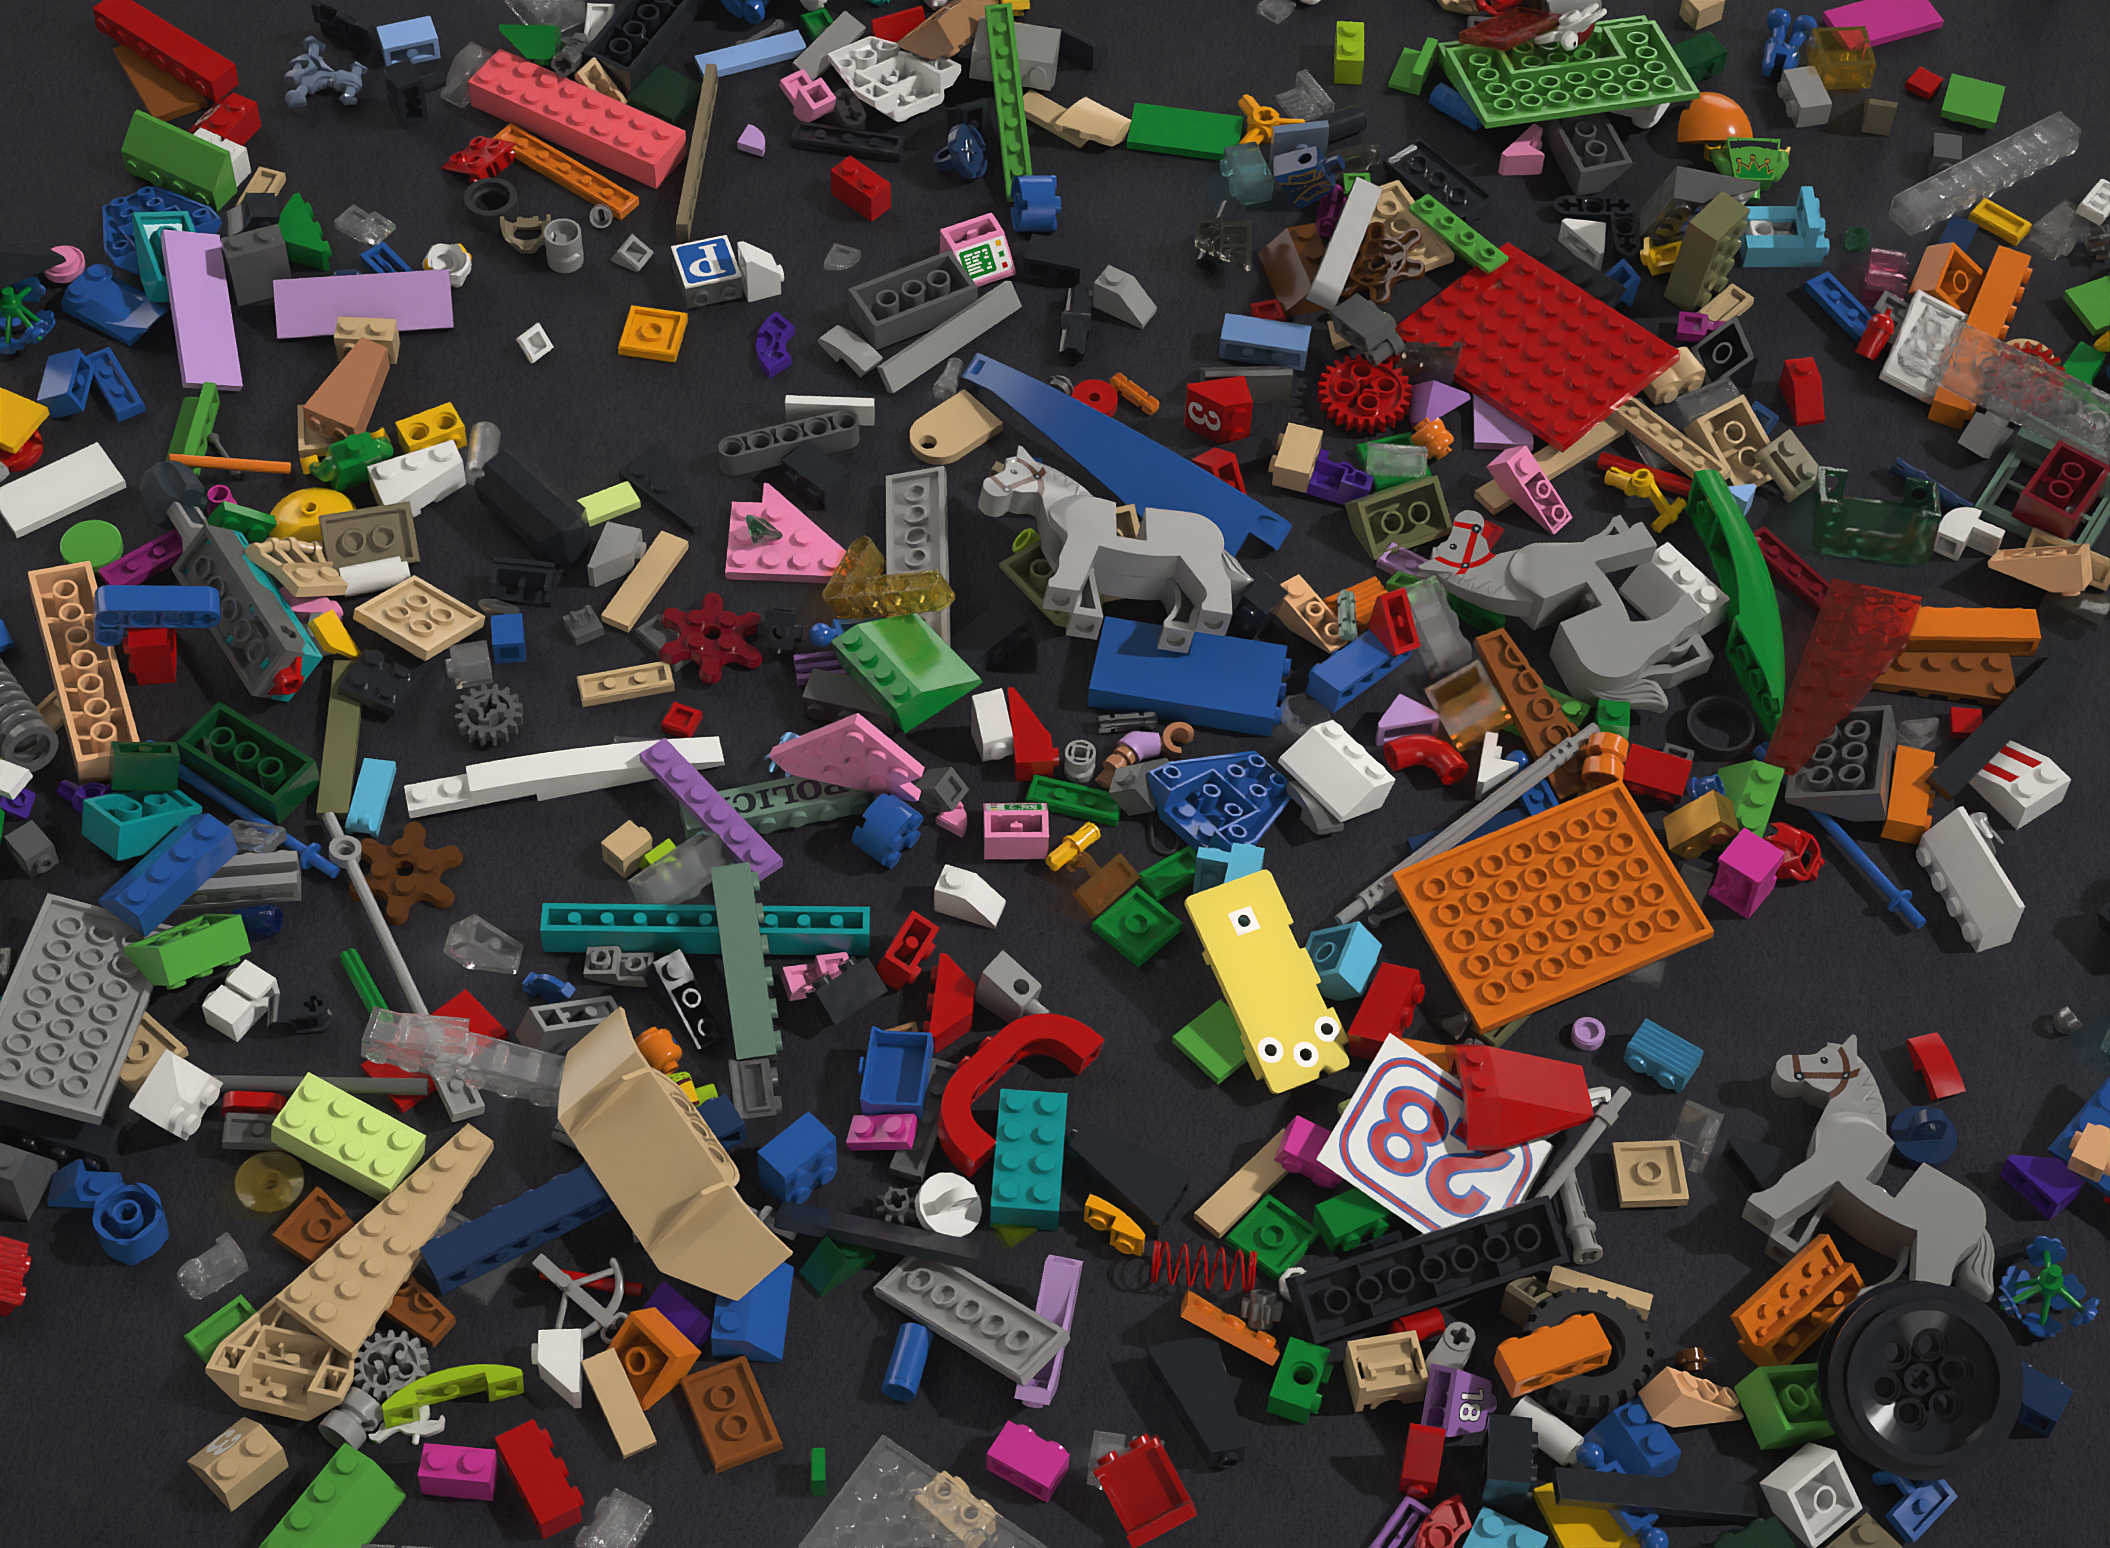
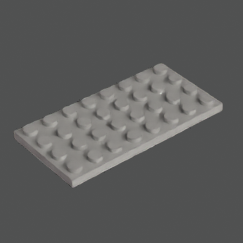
(71, 1011)

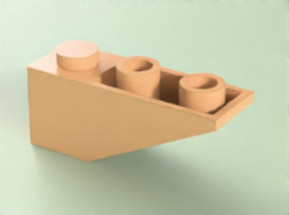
(1309, 616)
(1685, 1400)

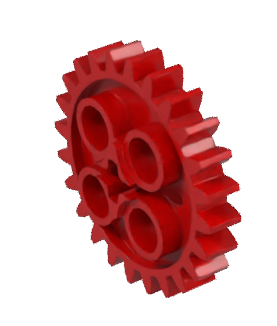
(1364, 394)

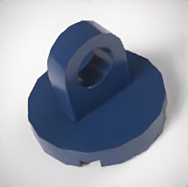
(963, 152)
(1923, 1136)

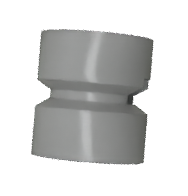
(564, 245)
(355, 1416)

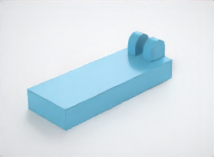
(370, 797)

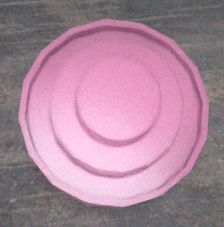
(68, 270)

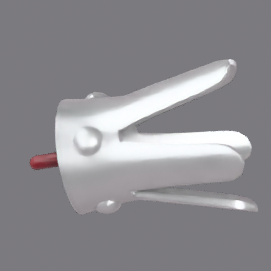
(1981, 822)

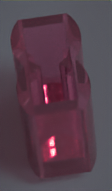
(1885, 272)

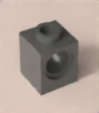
(1944, 152)
(941, 790)
(31, 849)

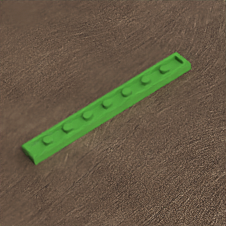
(1008, 93)

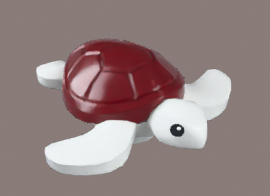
(1574, 27)

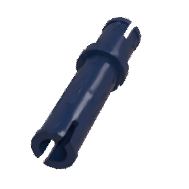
(1946, 497)

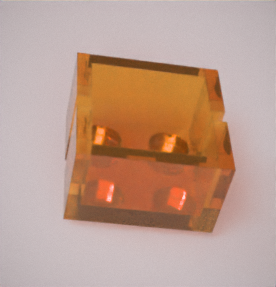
(1468, 705)

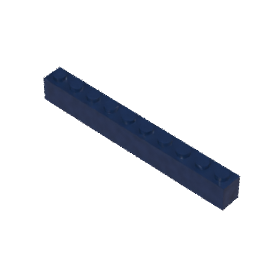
(543, 1213)

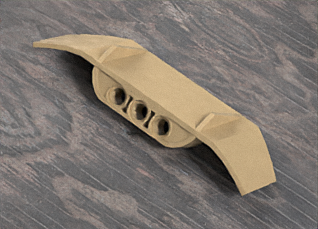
(662, 1165)

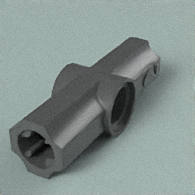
(569, 56)

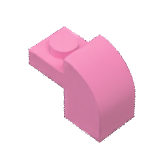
(808, 97)

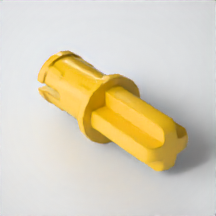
(1073, 845)

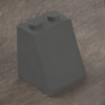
(253, 263)
(23, 1180)

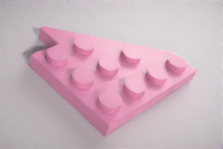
(799, 556)
(851, 756)

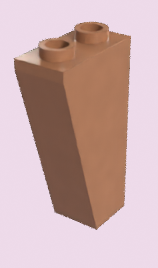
(349, 393)

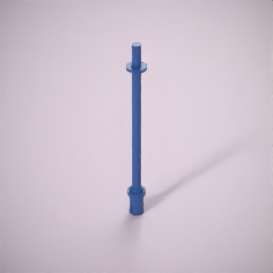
(309, 855)
(1898, 899)

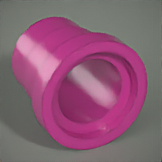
(216, 496)

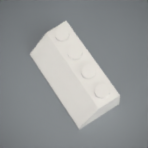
(1970, 881)

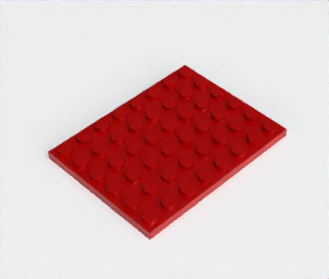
(1540, 347)

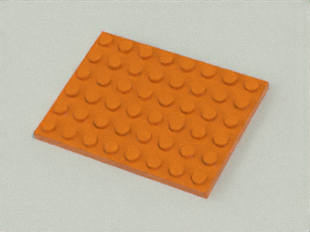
(1551, 906)

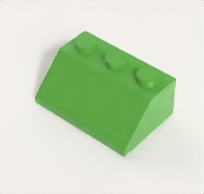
(1753, 791)
(190, 949)

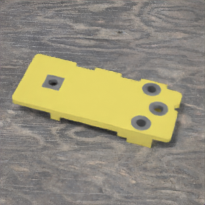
(1268, 982)

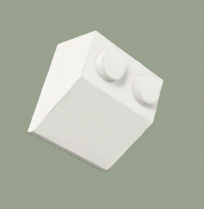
(1812, 1493)

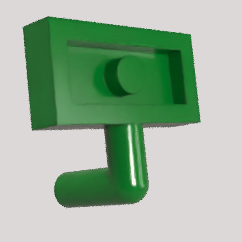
(252, 523)

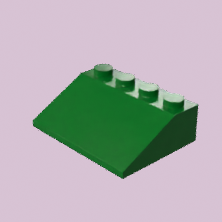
(904, 667)

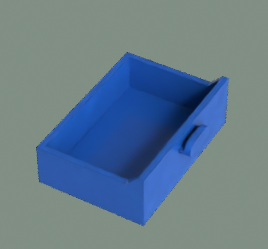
(896, 1072)

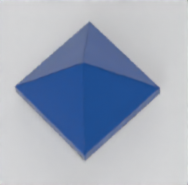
(1765, 416)

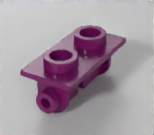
(1329, 212)

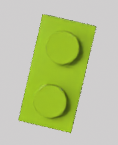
(1349, 52)

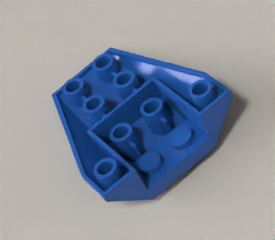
(118, 225)
(1219, 798)

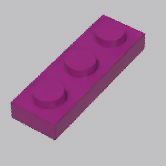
(144, 561)

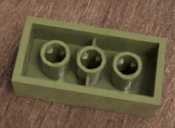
(1707, 253)

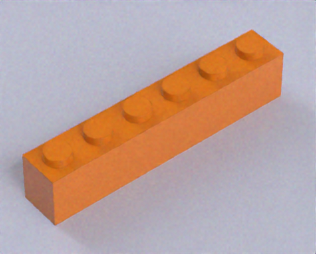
(1976, 631)

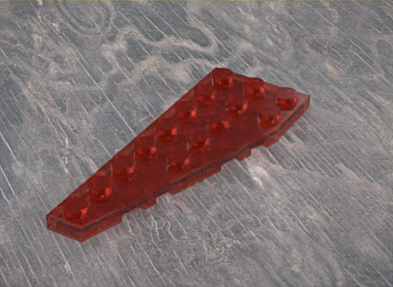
(1848, 649)

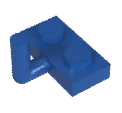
(1918, 1506)

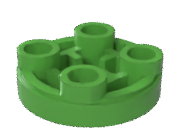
(92, 542)

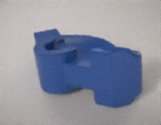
(548, 986)

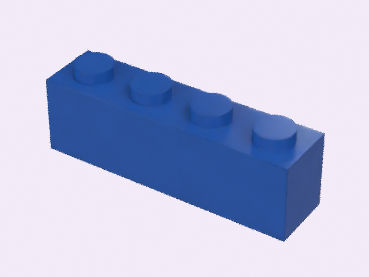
(1351, 671)

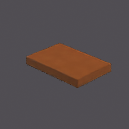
(730, 1414)

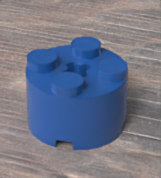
(1034, 203)
(888, 829)
(130, 1222)

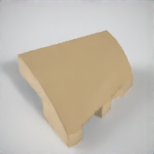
(1094, 122)

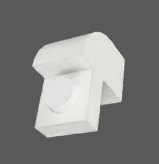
(1965, 528)

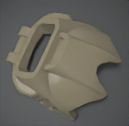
(524, 246)

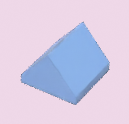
(1743, 495)

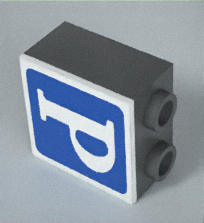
(706, 271)

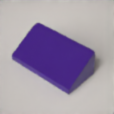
(681, 1314)

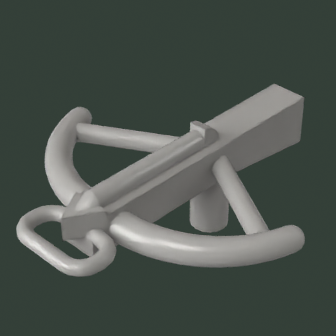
(602, 1316)

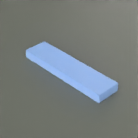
(753, 54)

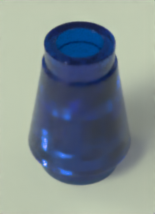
(261, 918)

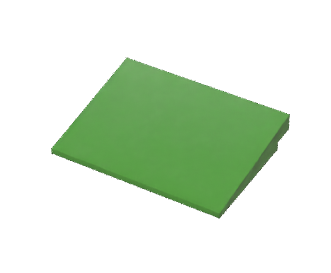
(1616, 69)

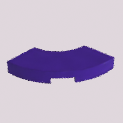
(772, 344)

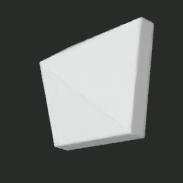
(534, 343)

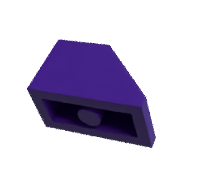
(2043, 1182)

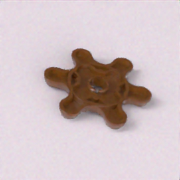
(1380, 249)
(420, 885)

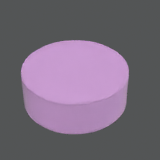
(1587, 1033)

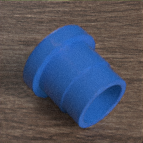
(1699, 787)

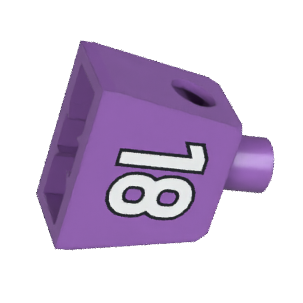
(1457, 1401)

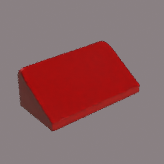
(897, 25)

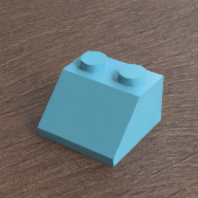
(1343, 959)

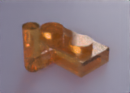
(1104, 883)

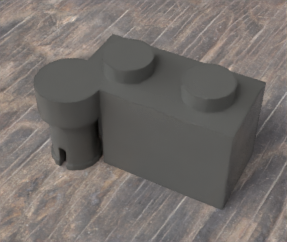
(1367, 329)

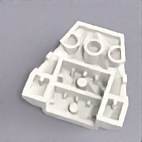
(894, 79)

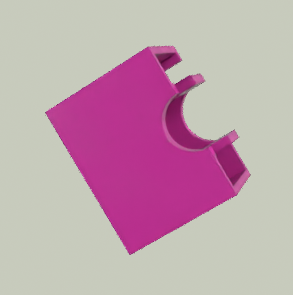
(1746, 873)

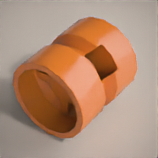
(1605, 758)

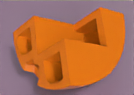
(1712, 120)

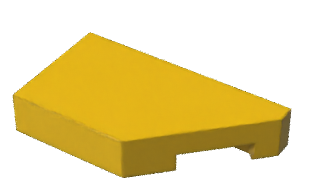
(333, 635)

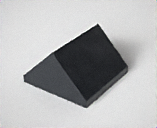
(1727, 354)

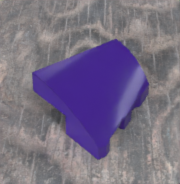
(1338, 481)

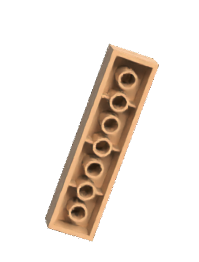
(82, 671)

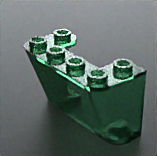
(1872, 527)

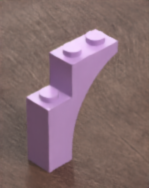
(1056, 1304)

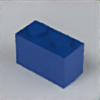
(66, 383)

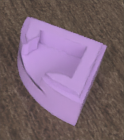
(752, 141)

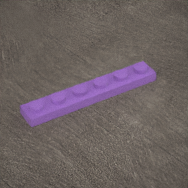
(710, 808)

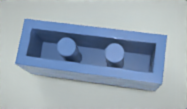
(1264, 341)

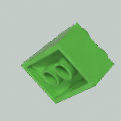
(1783, 1405)

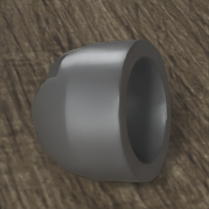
(595, 216)
(2066, 1021)

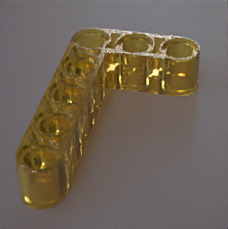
(863, 593)

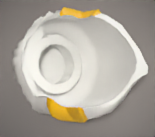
(449, 257)

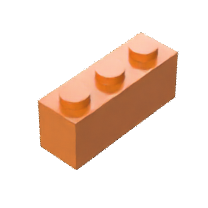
(1909, 795)
(1552, 1354)

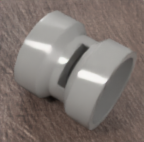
(1080, 761)

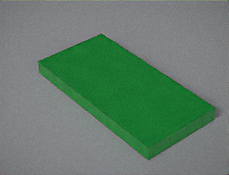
(1183, 131)

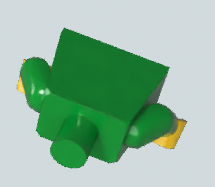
(348, 459)

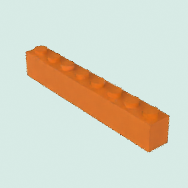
(1989, 314)

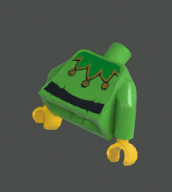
(1750, 160)

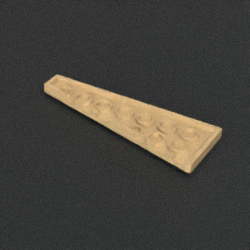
(361, 1273)

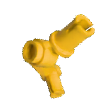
(1643, 485)

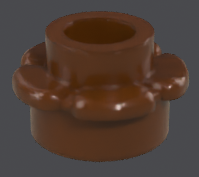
(1690, 1360)

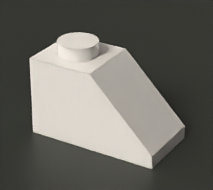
(759, 272)
(991, 725)
(967, 897)
(559, 1362)

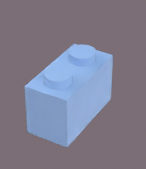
(409, 40)

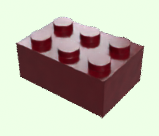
(2061, 491)

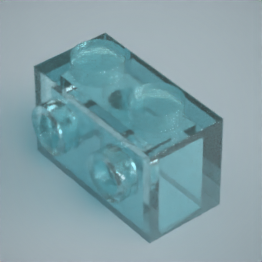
(1247, 173)

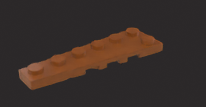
(1952, 674)
(1532, 709)

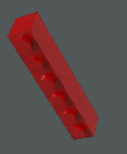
(166, 47)

